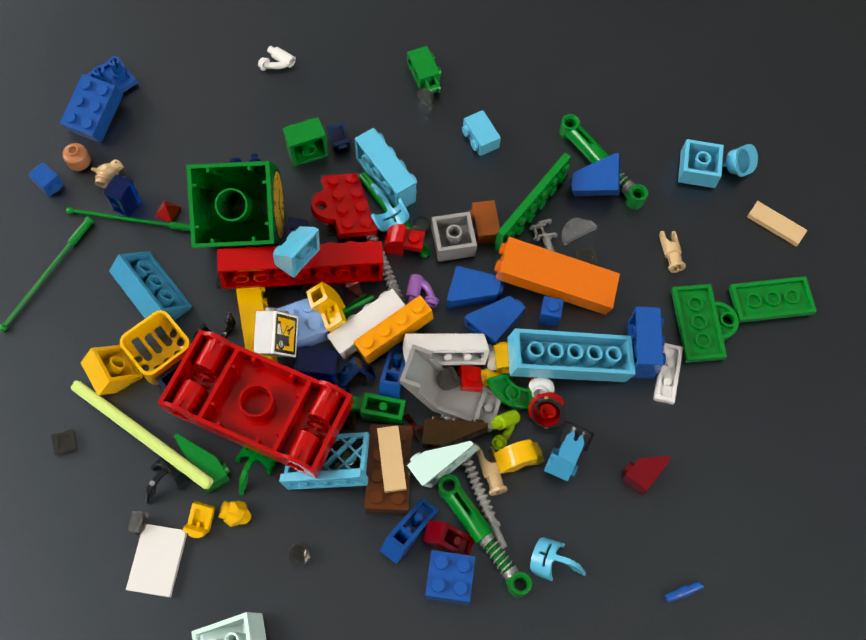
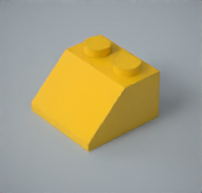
(110, 369)

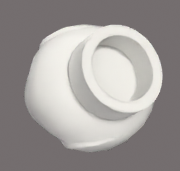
(540, 385)

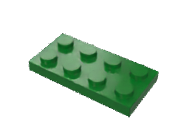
(772, 299)

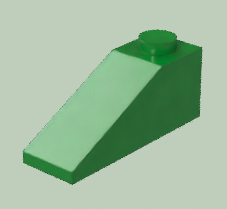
(205, 462)

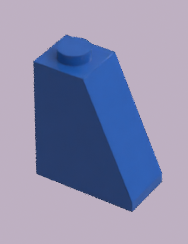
(598, 178)
(472, 288)
(495, 319)

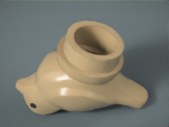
(106, 172)

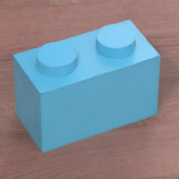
(481, 133)

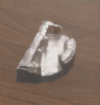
(575, 229)

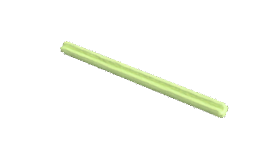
(142, 435)

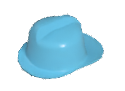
(741, 160)

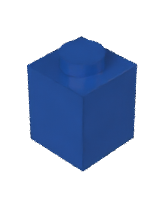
(46, 179)
(551, 311)

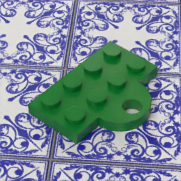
(702, 322)

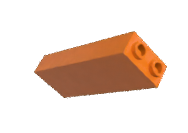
(557, 275)

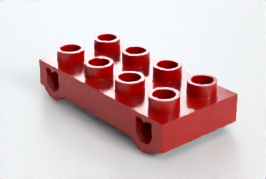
(257, 402)

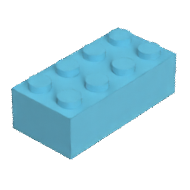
(385, 167)

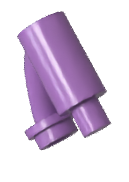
(415, 284)

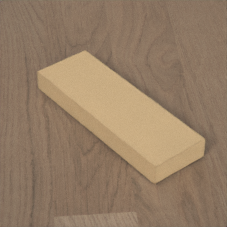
(777, 223)
(391, 459)

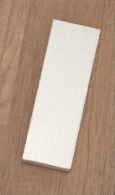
(668, 376)

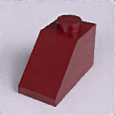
(644, 472)
(447, 538)

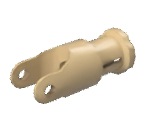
(672, 252)
(491, 472)

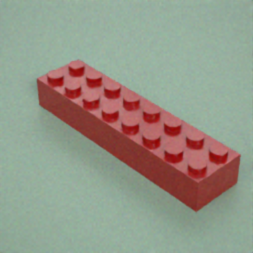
(331, 264)

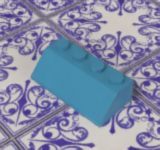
(148, 285)

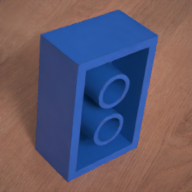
(91, 108)
(647, 341)

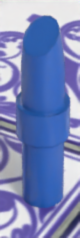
(684, 591)

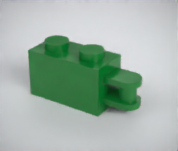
(424, 69)
(380, 409)

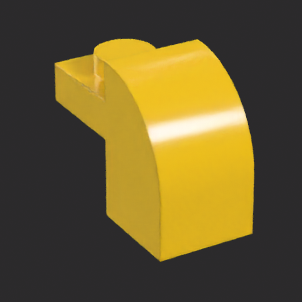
(329, 304)
(518, 455)

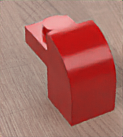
(401, 238)

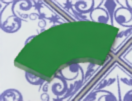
(510, 393)

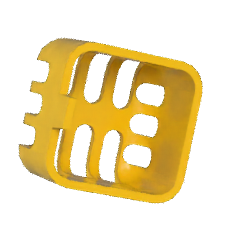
(146, 327)

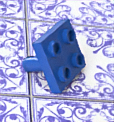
(114, 73)

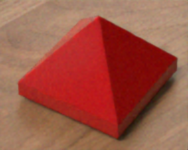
(168, 211)

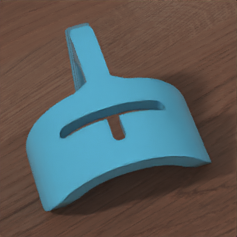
(379, 219)
(537, 559)

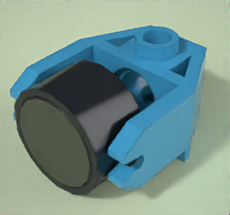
(563, 460)

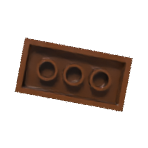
(376, 499)

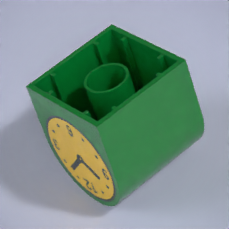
(235, 204)

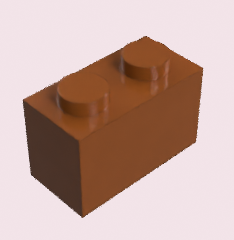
(484, 221)

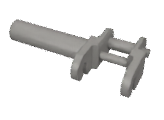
(544, 236)

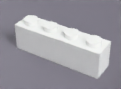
(362, 322)
(450, 348)

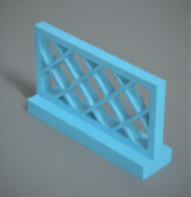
(334, 478)

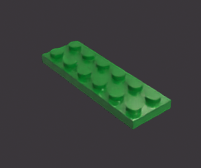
(534, 201)

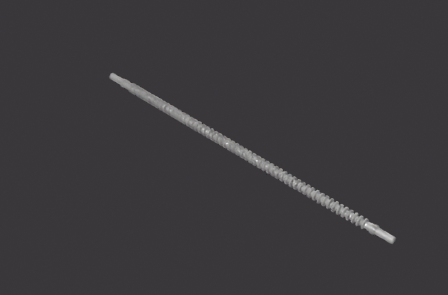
(469, 468)

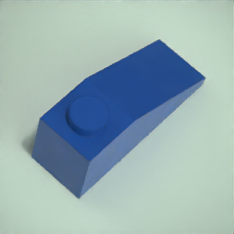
(392, 372)
(408, 530)

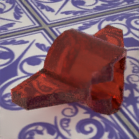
(354, 287)

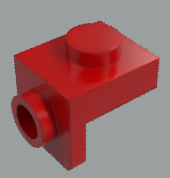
(470, 378)

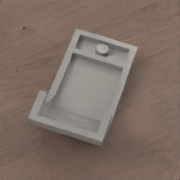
(420, 379)

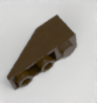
(443, 433)

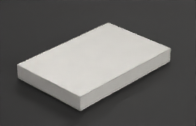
(157, 561)

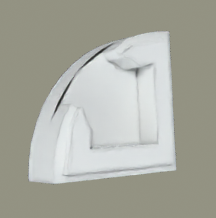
(491, 363)

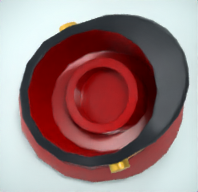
(548, 410)

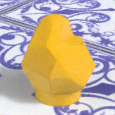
(234, 513)

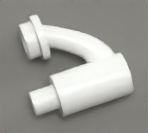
(284, 59)

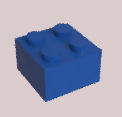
(450, 577)

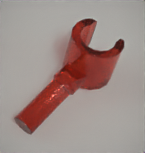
(414, 425)

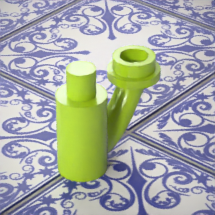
(504, 421)

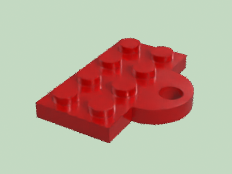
(344, 206)

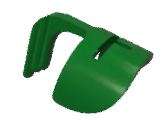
(245, 452)

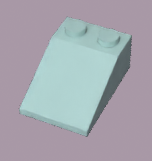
(433, 464)
(240, 627)

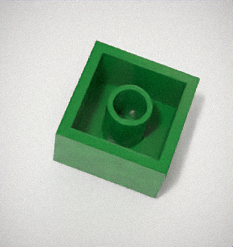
(305, 141)

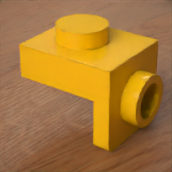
(199, 520)

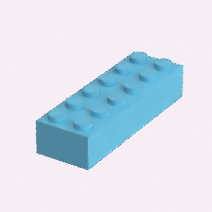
(570, 355)

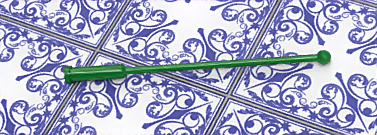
(173, 225)
(71, 242)

